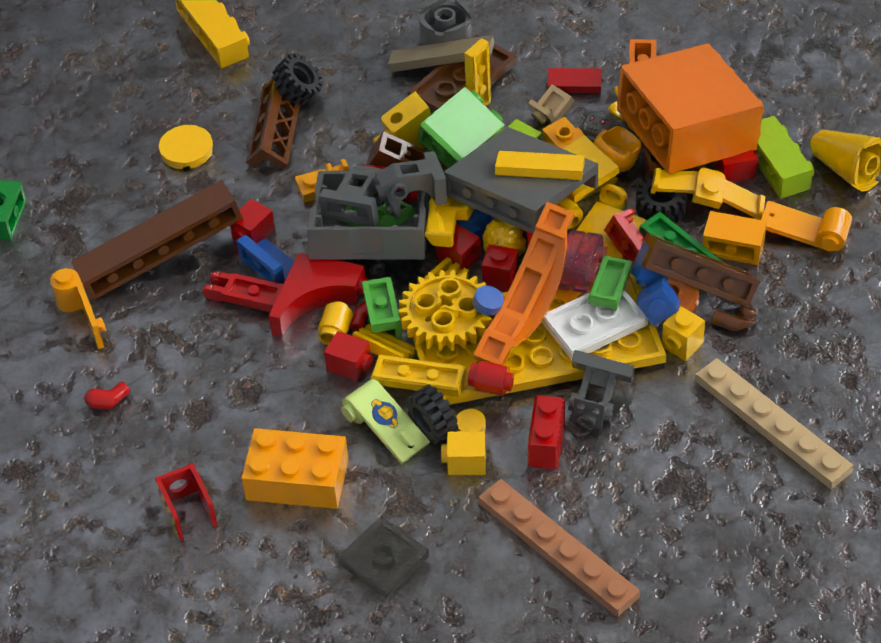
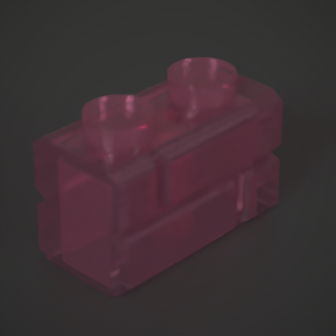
(582, 260)

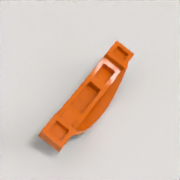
(531, 288)

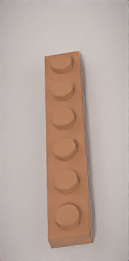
(559, 548)

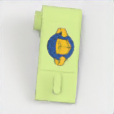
(385, 418)

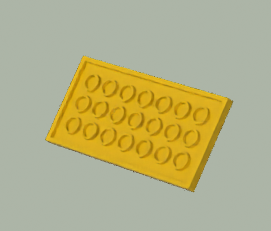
(542, 361)

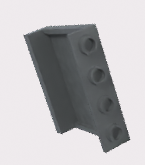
(511, 197)

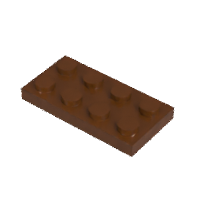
(450, 78)

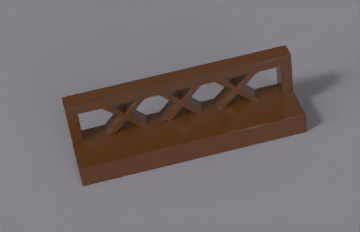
(265, 131)
(699, 270)

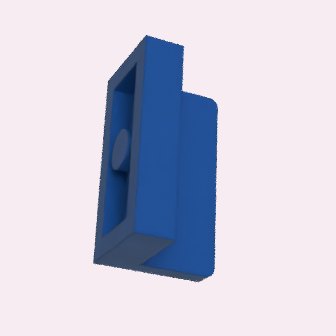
(264, 259)

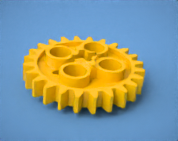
(443, 311)

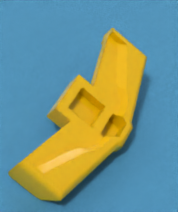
(709, 189)
(442, 221)

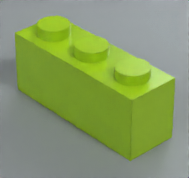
(782, 160)

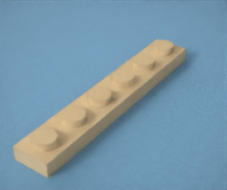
(774, 423)

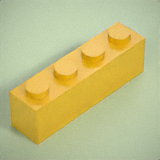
(215, 30)

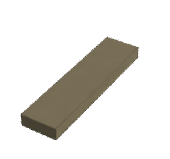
(434, 54)

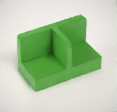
(382, 306)

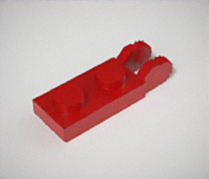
(242, 290)

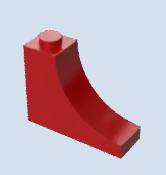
(312, 286)

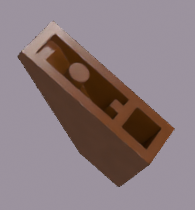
(392, 150)

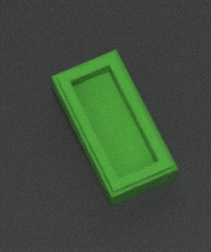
(610, 282)

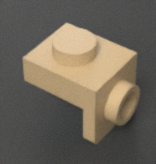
(552, 105)

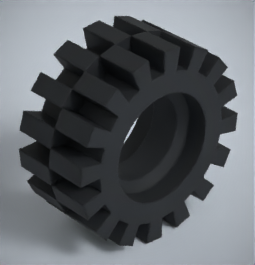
(297, 79)
(648, 207)
(431, 413)

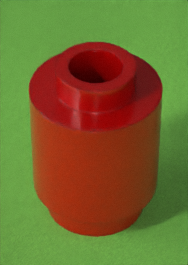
(490, 378)

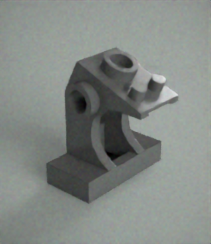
(412, 176)
(355, 190)
(599, 373)

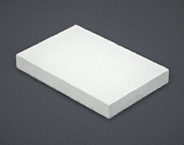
(590, 326)

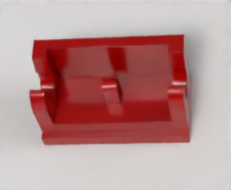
(625, 234)

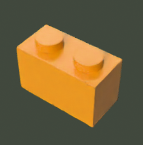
(734, 237)

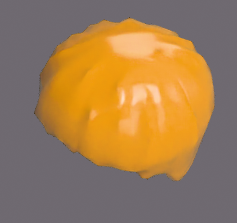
(619, 146)

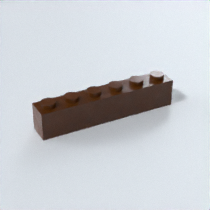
(157, 239)

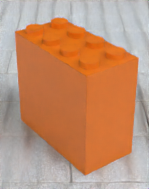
(689, 108)

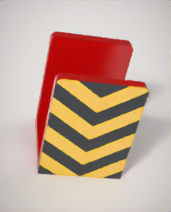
(192, 484)

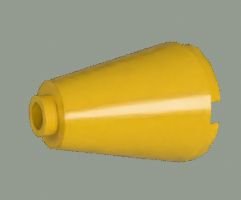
(850, 156)

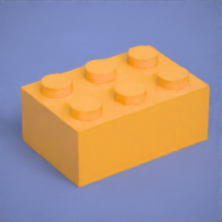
(295, 468)

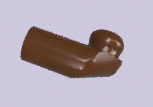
(737, 322)

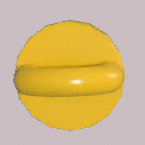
(613, 196)

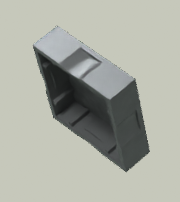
(338, 240)

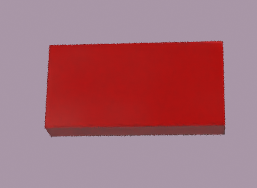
(575, 79)

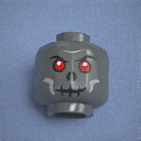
(596, 123)

